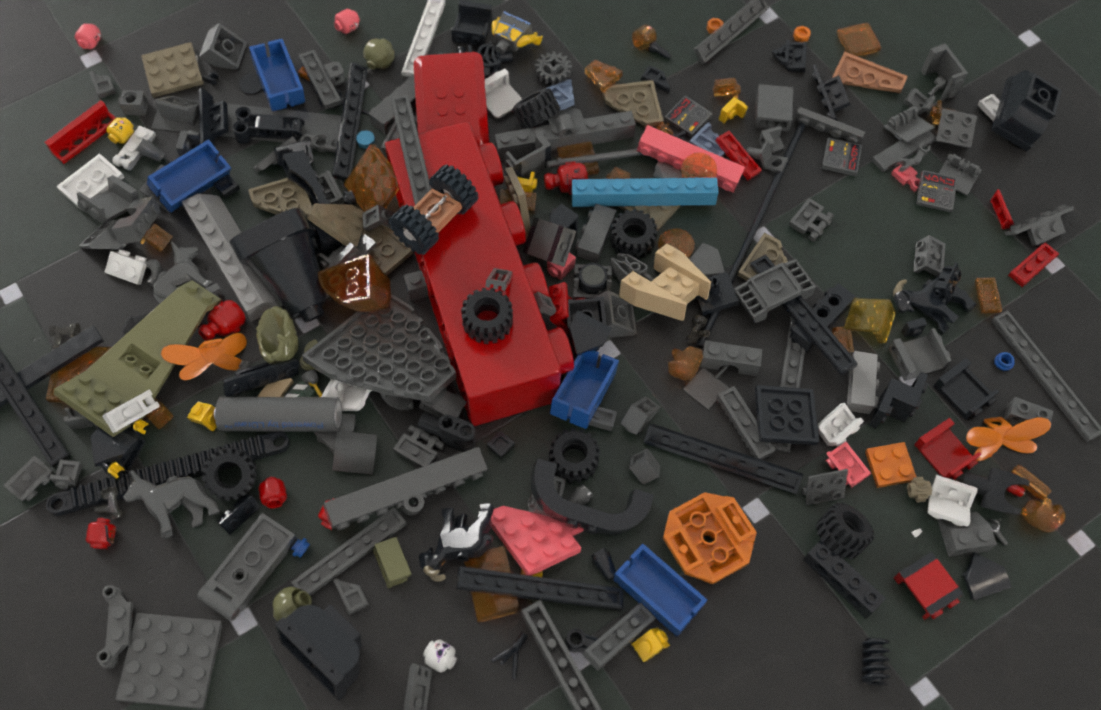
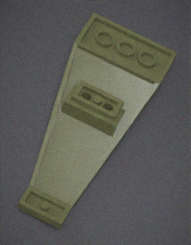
(136, 359)

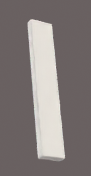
(424, 34)

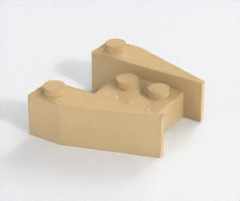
(671, 290)

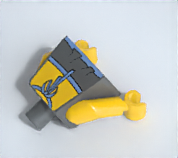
(513, 33)

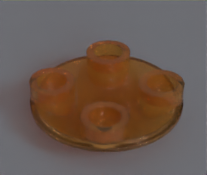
(699, 166)
(678, 239)

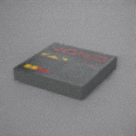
(688, 116)
(841, 156)
(936, 191)

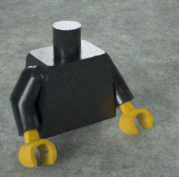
(114, 468)

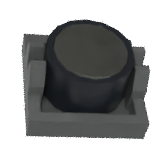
(591, 280)

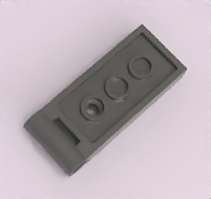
(253, 557)

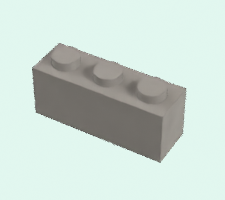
(863, 383)

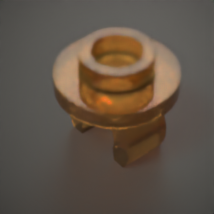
(664, 127)

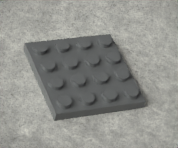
(169, 661)

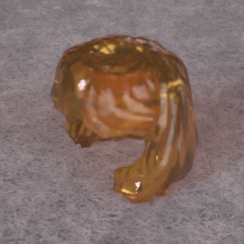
(685, 363)
(1044, 515)

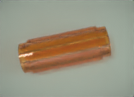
(1036, 486)

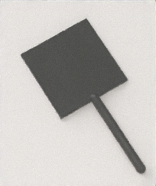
(706, 387)

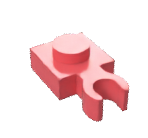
(907, 176)

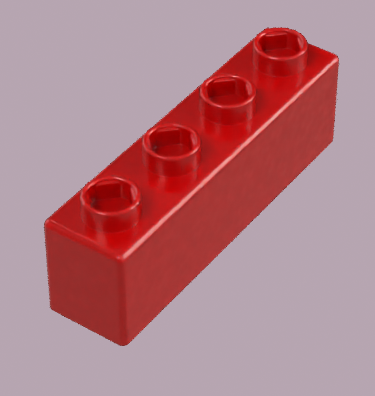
(529, 362)

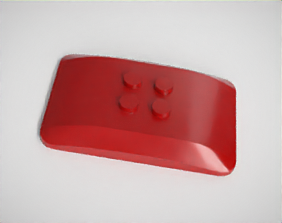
(451, 92)

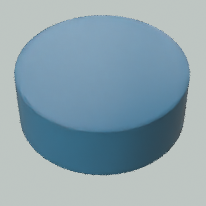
(365, 138)

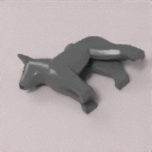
(180, 273)
(168, 496)

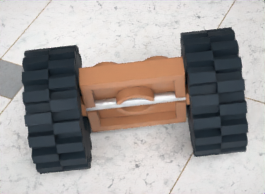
(449, 195)

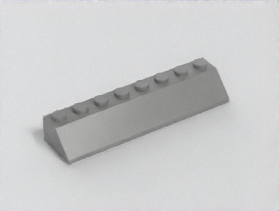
(216, 230)

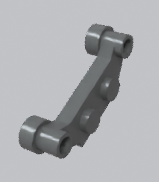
(118, 627)

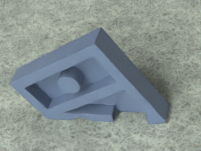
(564, 94)
(706, 140)

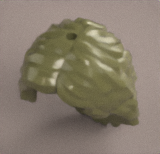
(276, 336)

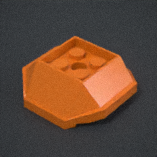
(724, 523)

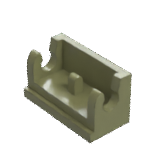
(391, 562)

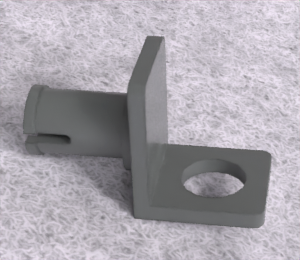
(767, 158)

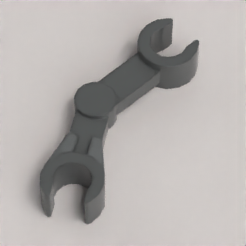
(906, 163)

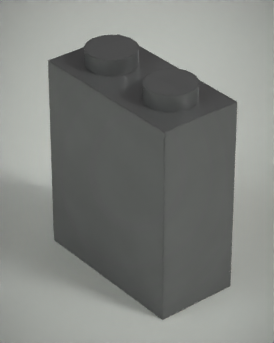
(774, 107)

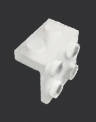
(499, 94)
(351, 396)
(951, 501)

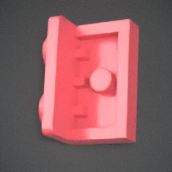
(845, 458)

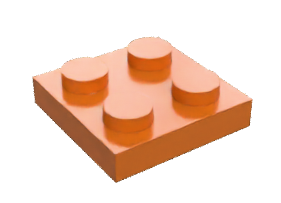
(890, 464)

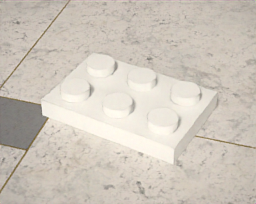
(89, 179)

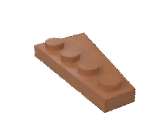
(866, 74)

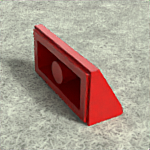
(1001, 210)

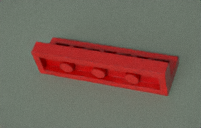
(79, 130)

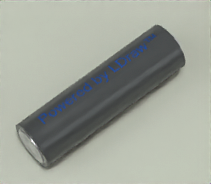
(278, 414)

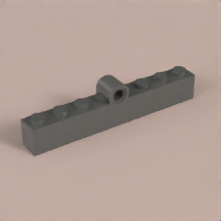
(567, 132)
(403, 488)

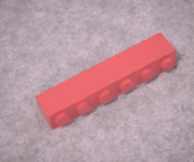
(674, 151)

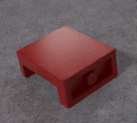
(559, 297)

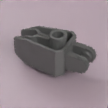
(626, 264)

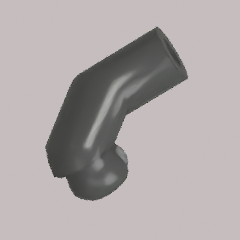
(156, 269)

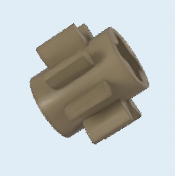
(919, 489)

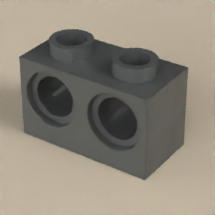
(1021, 410)

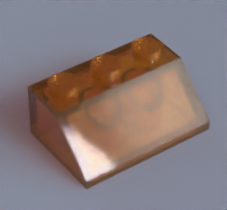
(491, 605)

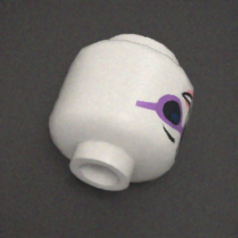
(440, 655)

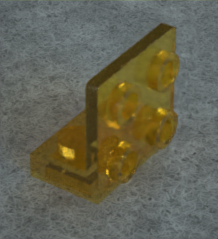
(871, 316)

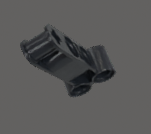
(265, 126)

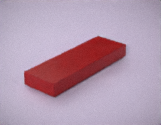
(738, 154)
(1033, 264)

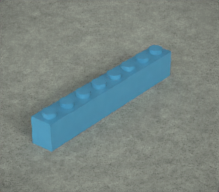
(644, 192)

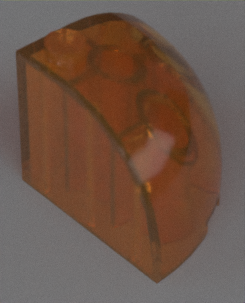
(357, 284)

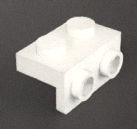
(126, 266)
(838, 425)

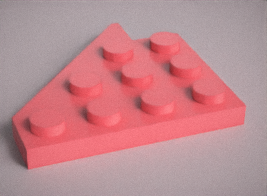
(534, 538)

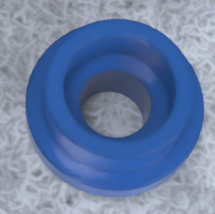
(1008, 358)
(300, 547)

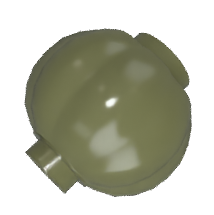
(378, 53)
(288, 601)

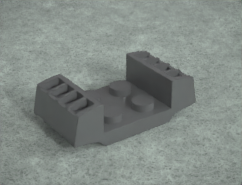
(774, 288)

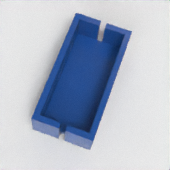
(277, 75)
(188, 175)
(584, 388)
(660, 589)

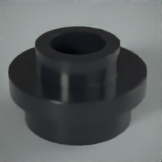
(349, 198)

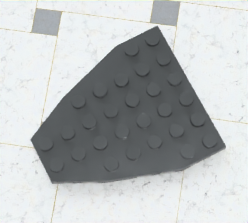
(385, 354)

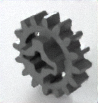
(553, 68)

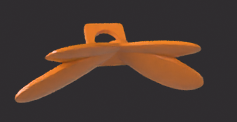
(210, 352)
(1016, 437)

